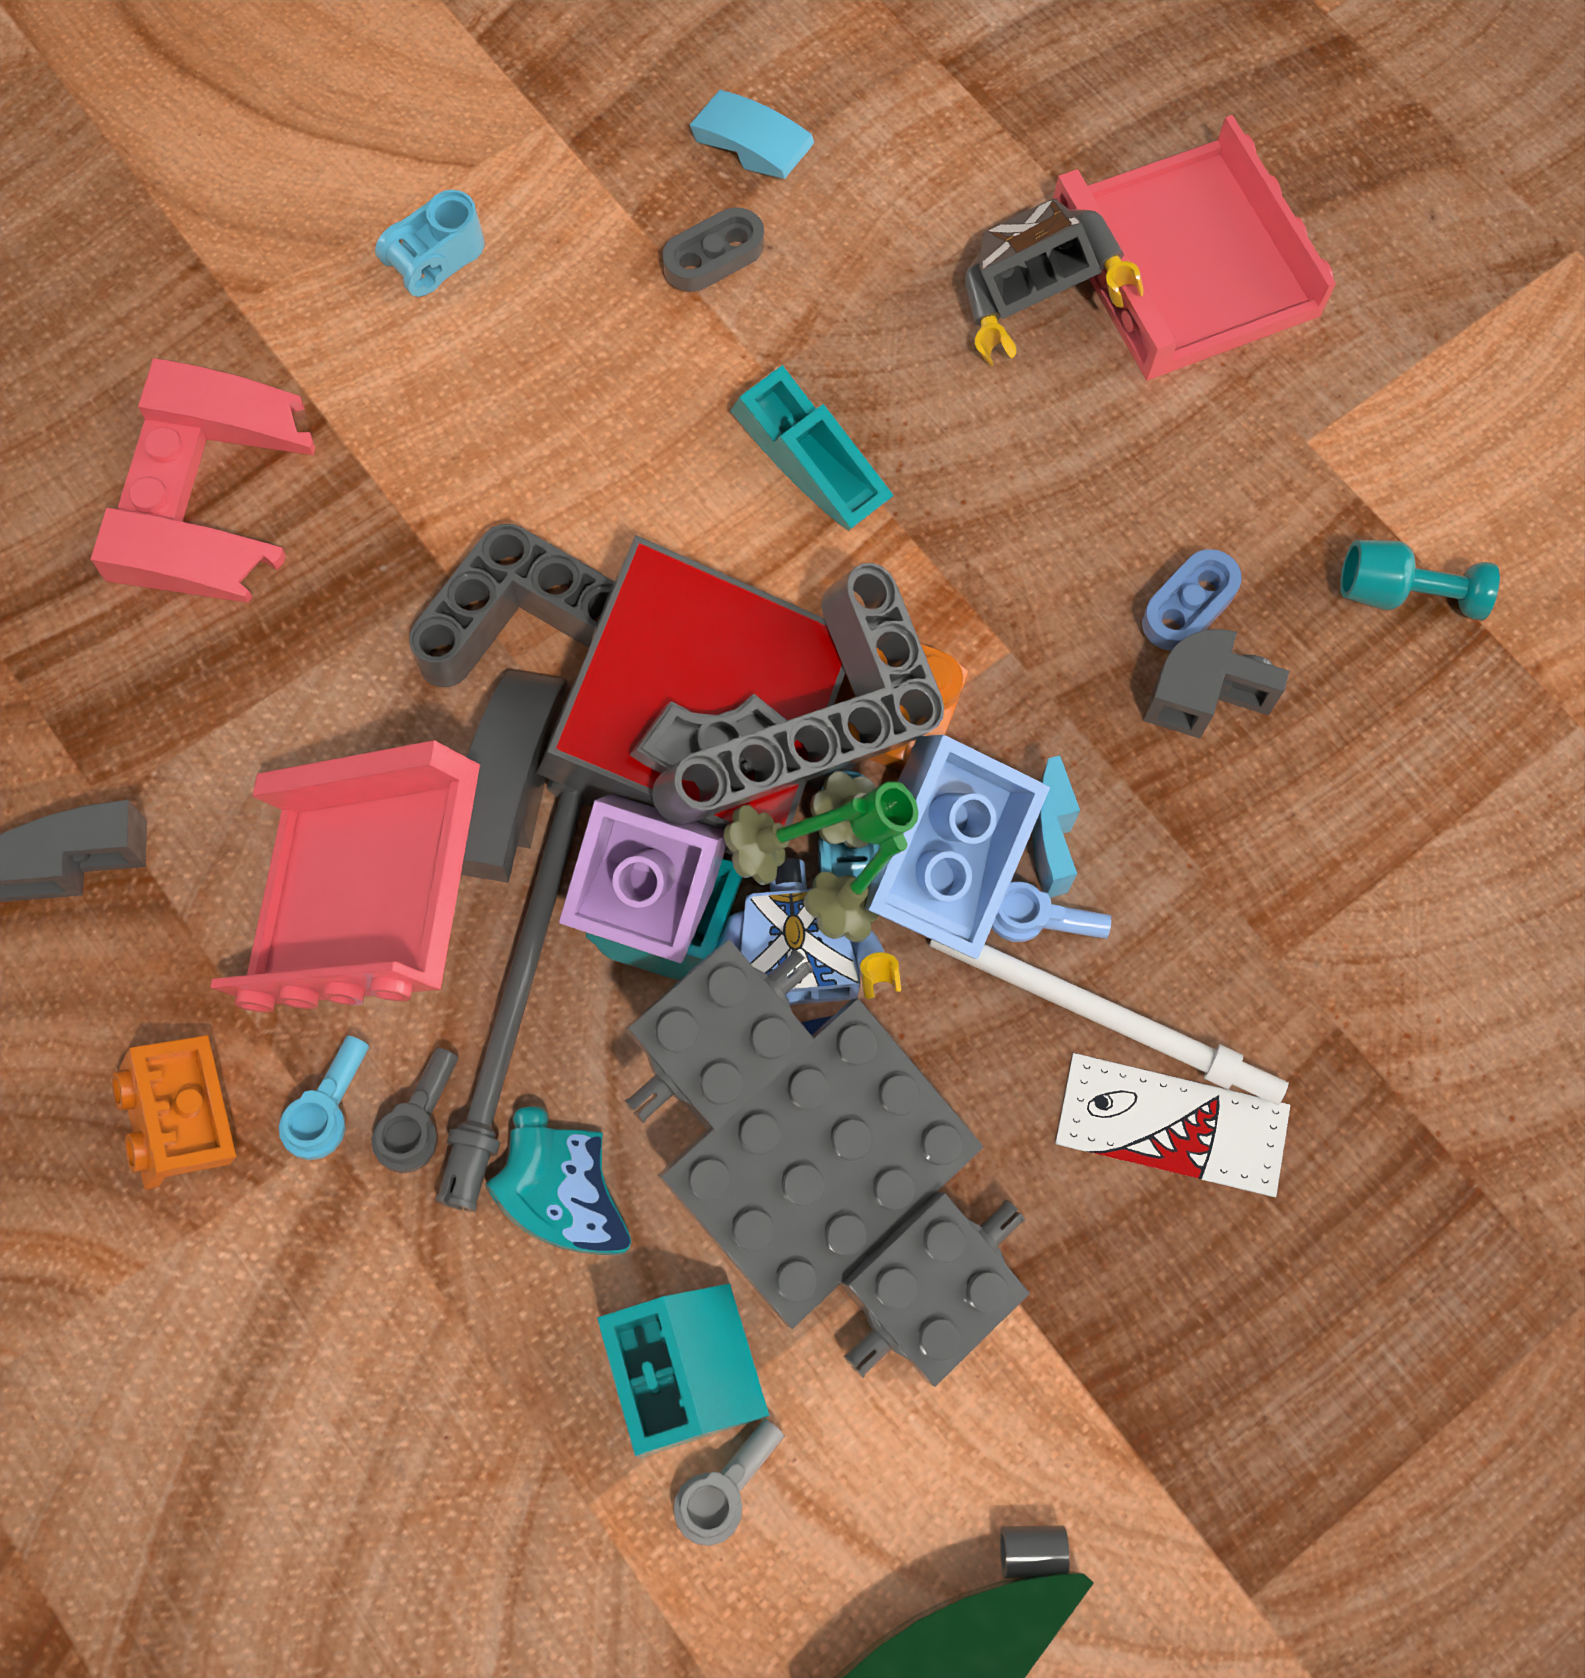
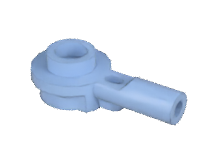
(1028, 911)

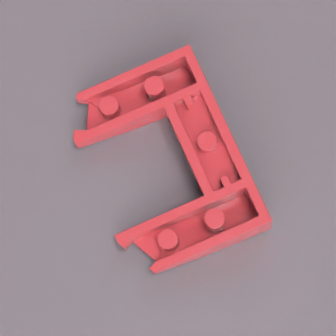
(146, 535)

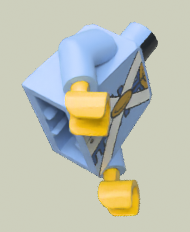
(779, 924)

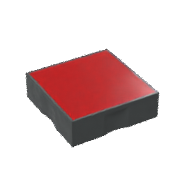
(693, 641)

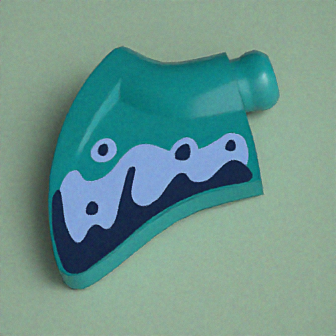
(558, 1187)

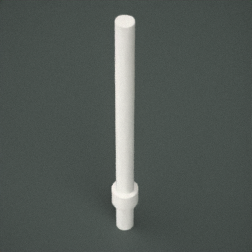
(1220, 1065)

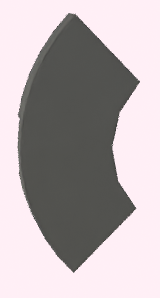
(680, 732)

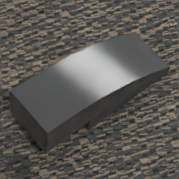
(54, 851)

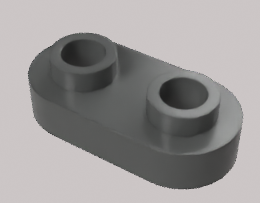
(710, 250)

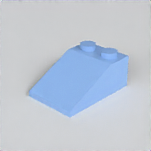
(962, 847)

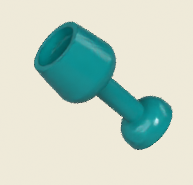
(1386, 571)

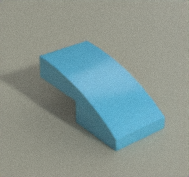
(758, 134)
(1056, 817)

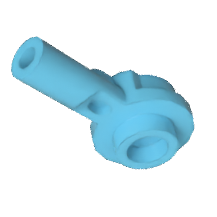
(314, 1122)

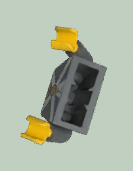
(1037, 258)

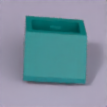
(682, 1368)

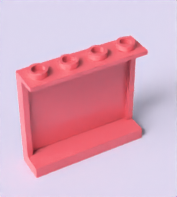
(1212, 253)
(359, 878)

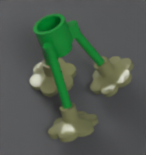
(842, 812)

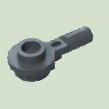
(406, 1135)

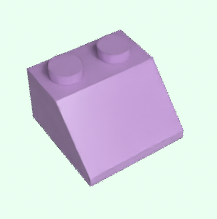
(642, 877)

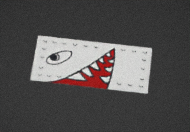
(1173, 1125)

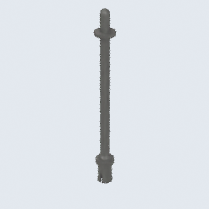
(474, 1138)

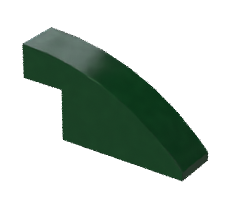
(978, 1632)

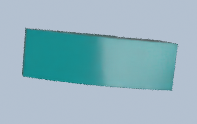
(811, 449)

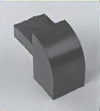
(1206, 671)

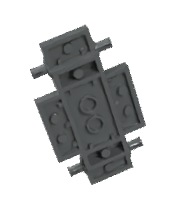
(824, 1163)

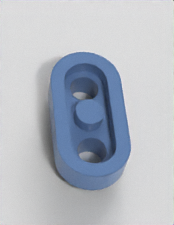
(1188, 602)

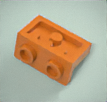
(173, 1109)

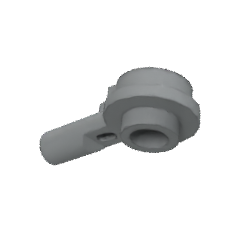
(710, 1503)

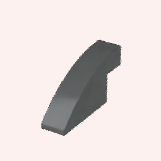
(508, 788)

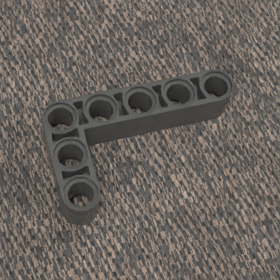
(505, 591)
(824, 733)

